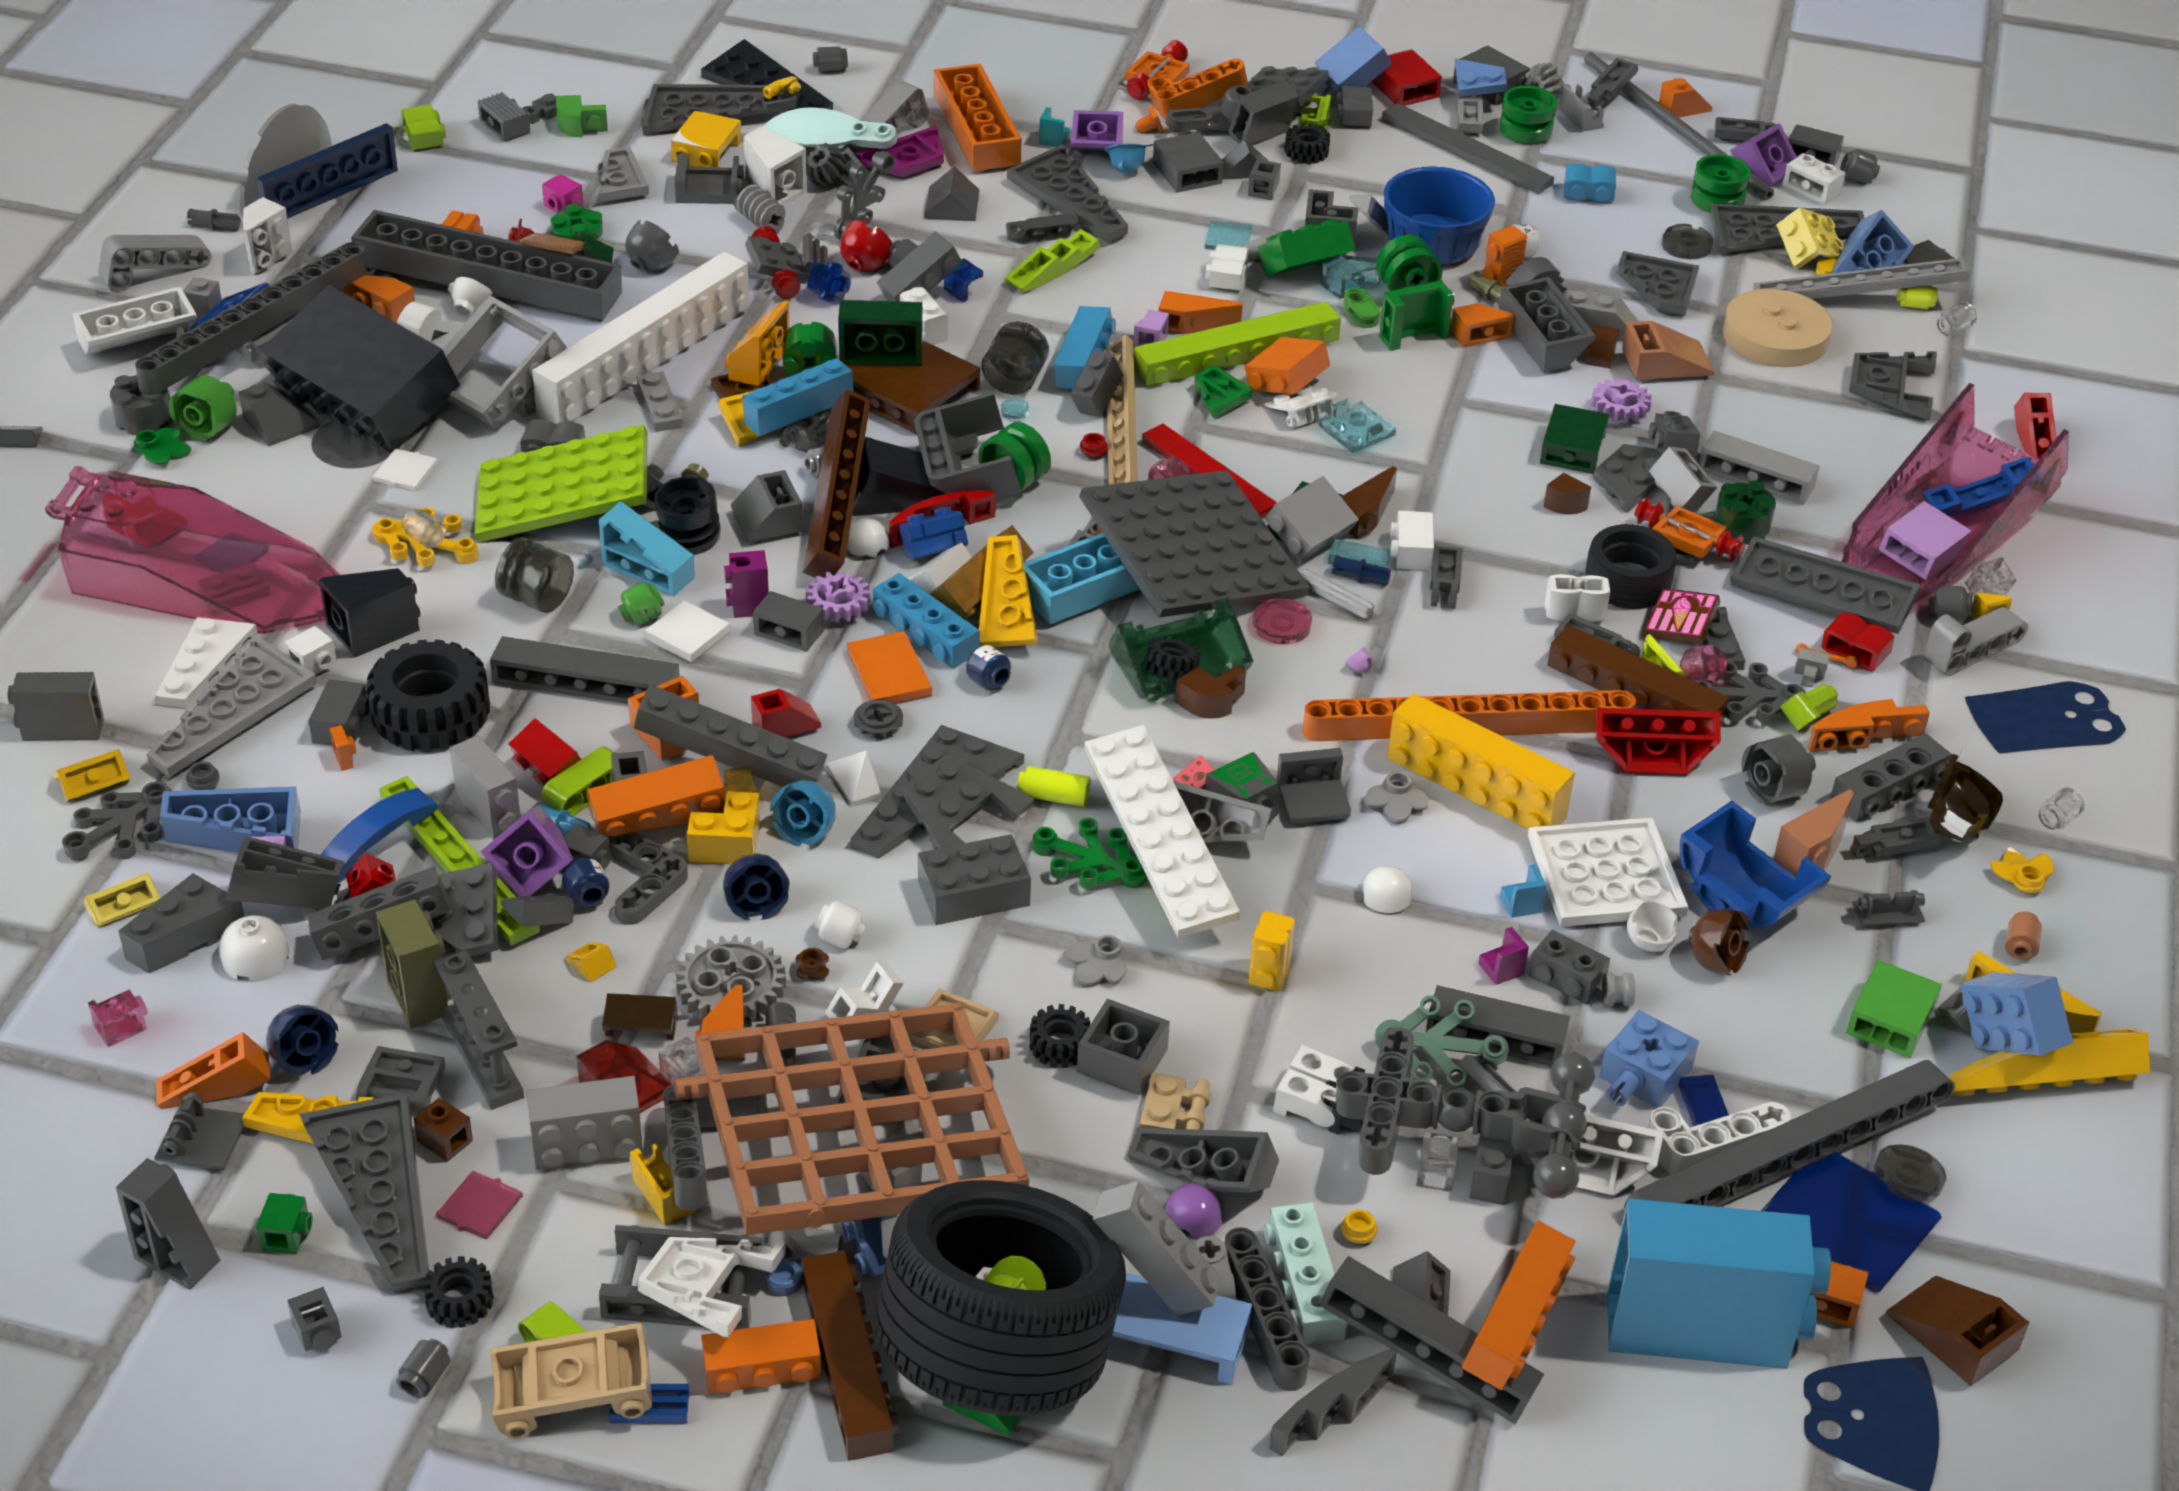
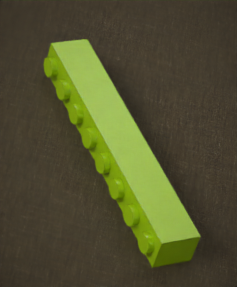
(1232, 343)

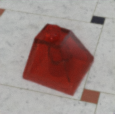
(619, 1060)

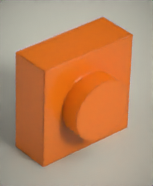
(343, 747)

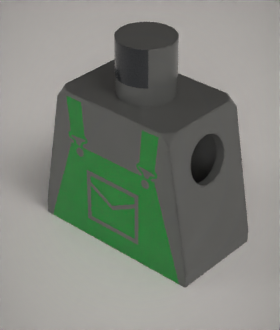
(1247, 781)

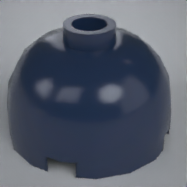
(756, 886)
(302, 1039)

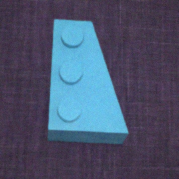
(643, 551)

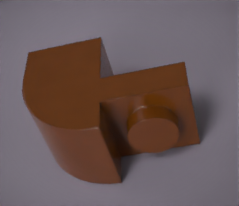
(1210, 696)

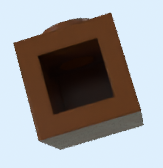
(443, 1129)

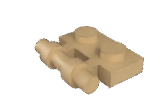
(1165, 1099)

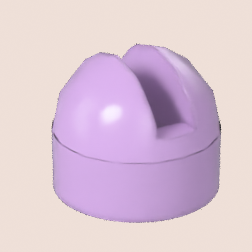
(1360, 661)

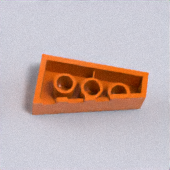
(658, 798)

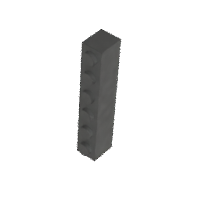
(576, 670)
(727, 738)
(1421, 1335)

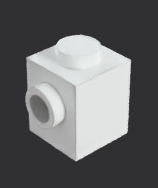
(312, 649)

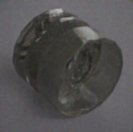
(1015, 358)
(534, 575)

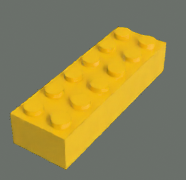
(1479, 764)

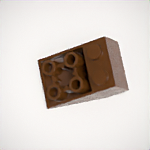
(1961, 1326)

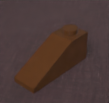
(1370, 501)

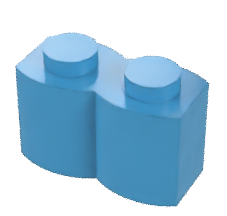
(1591, 183)

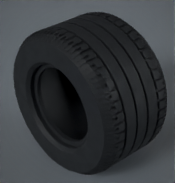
(991, 1342)

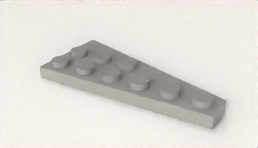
(235, 700)

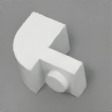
(422, 320)
(873, 996)

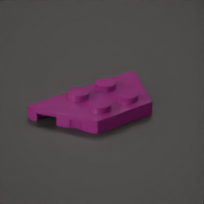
(911, 153)

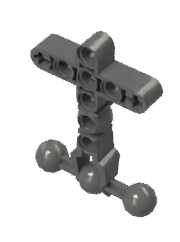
(1394, 1100)

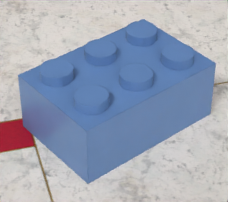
(2016, 1013)

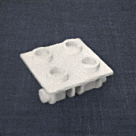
(1305, 405)

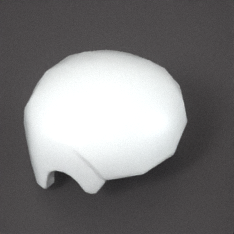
(867, 538)
(1387, 889)
(1652, 926)

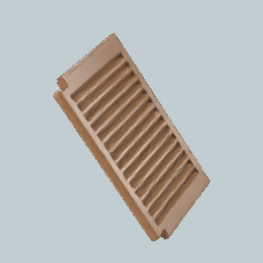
(553, 243)

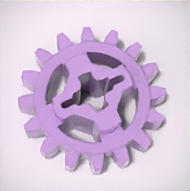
(1621, 400)
(839, 595)

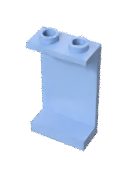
(1208, 1333)

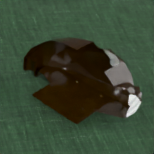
(1963, 803)

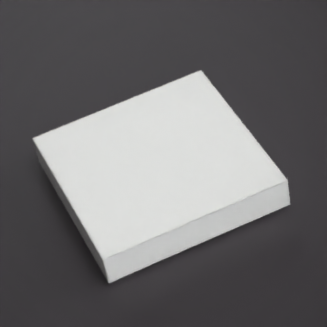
(687, 631)

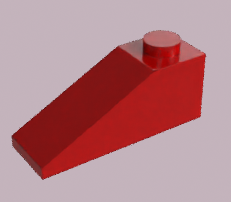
(2035, 422)

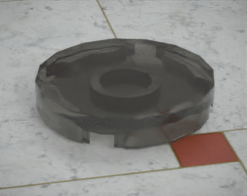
(1687, 242)
(1910, 1172)

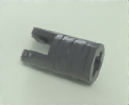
(779, 1014)

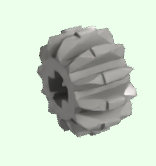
(1545, 77)

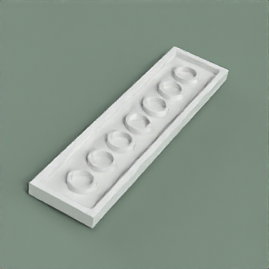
(1161, 832)

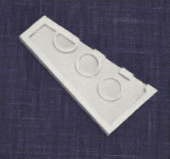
(201, 657)

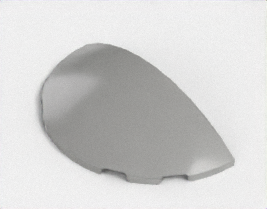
(285, 138)

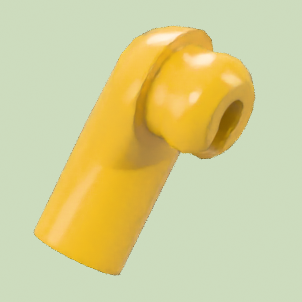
(781, 85)

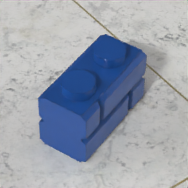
(932, 534)

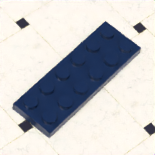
(331, 171)

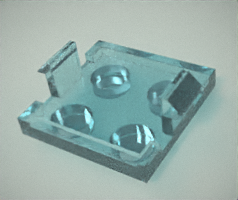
(1356, 426)

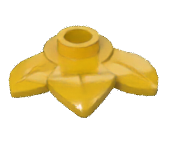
(2024, 873)

